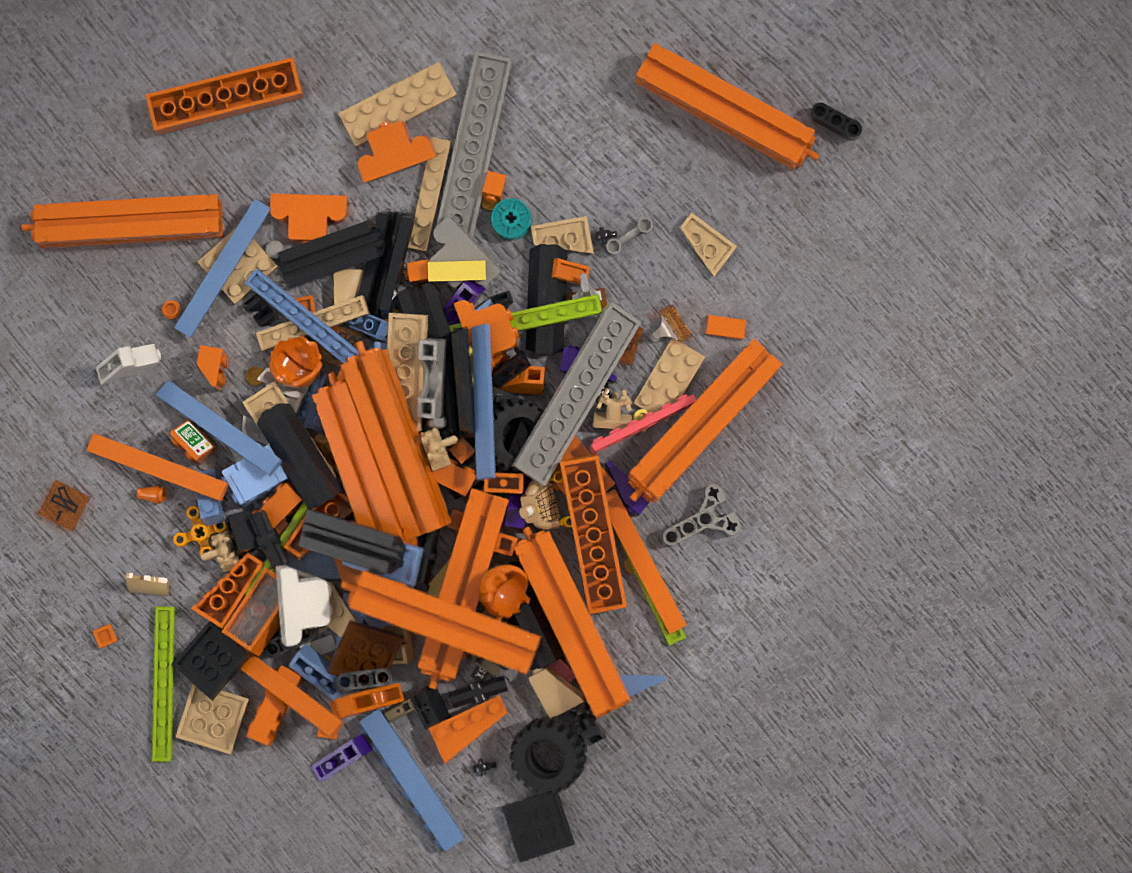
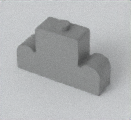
(461, 247)

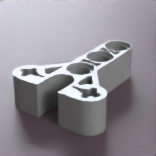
(707, 507)

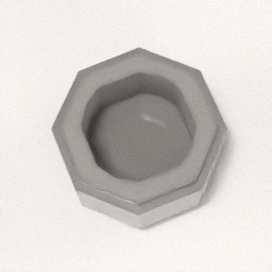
(273, 248)
(437, 423)

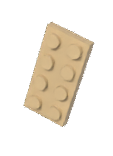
(669, 377)

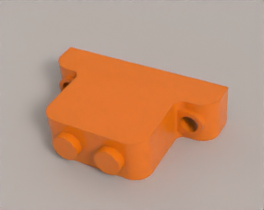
(502, 334)

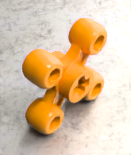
(192, 535)

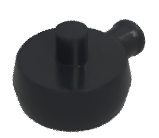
(604, 235)
(482, 767)

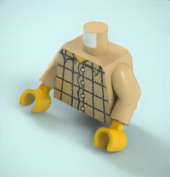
(540, 505)

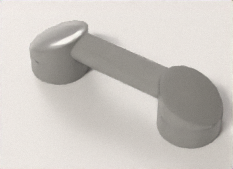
(644, 225)

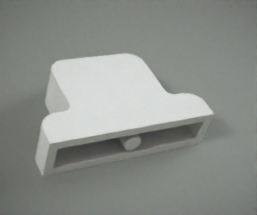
(128, 362)
(301, 604)

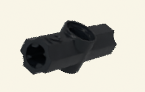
(268, 539)
(429, 543)
(478, 691)

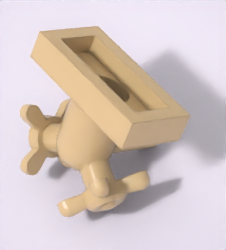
(612, 418)
(436, 449)
(223, 551)

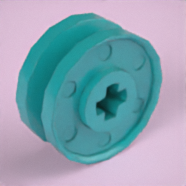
(514, 208)

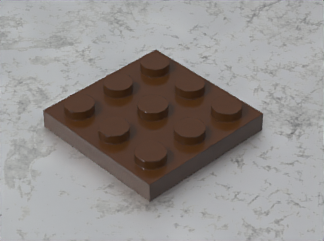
(364, 649)

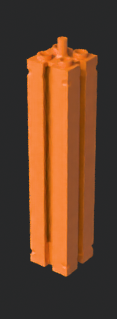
(726, 107)
(126, 221)
(703, 422)
(395, 441)
(356, 459)
(464, 573)
(442, 621)
(571, 623)

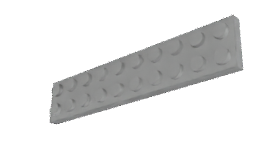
(475, 139)
(576, 393)

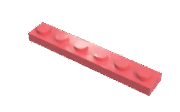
(635, 427)

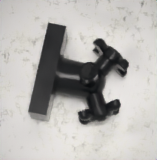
(592, 731)

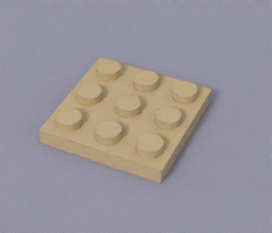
(253, 258)
(212, 722)

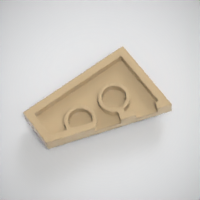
(568, 234)
(708, 243)
(341, 612)

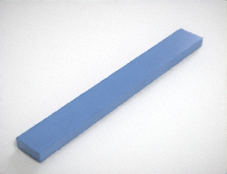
(222, 268)
(301, 316)
(483, 402)
(219, 428)

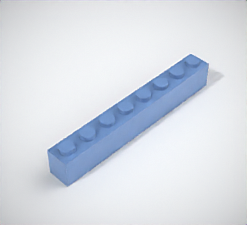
(412, 780)

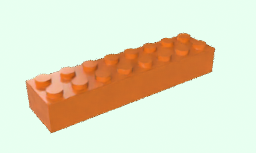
(224, 96)
(593, 533)

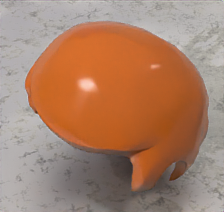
(296, 362)
(504, 590)

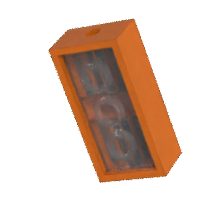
(257, 615)

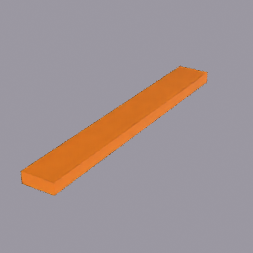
(157, 467)
(644, 564)
(291, 695)

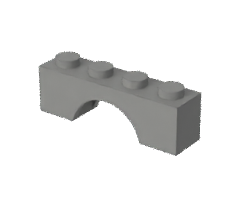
(433, 358)

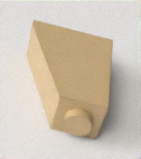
(554, 691)

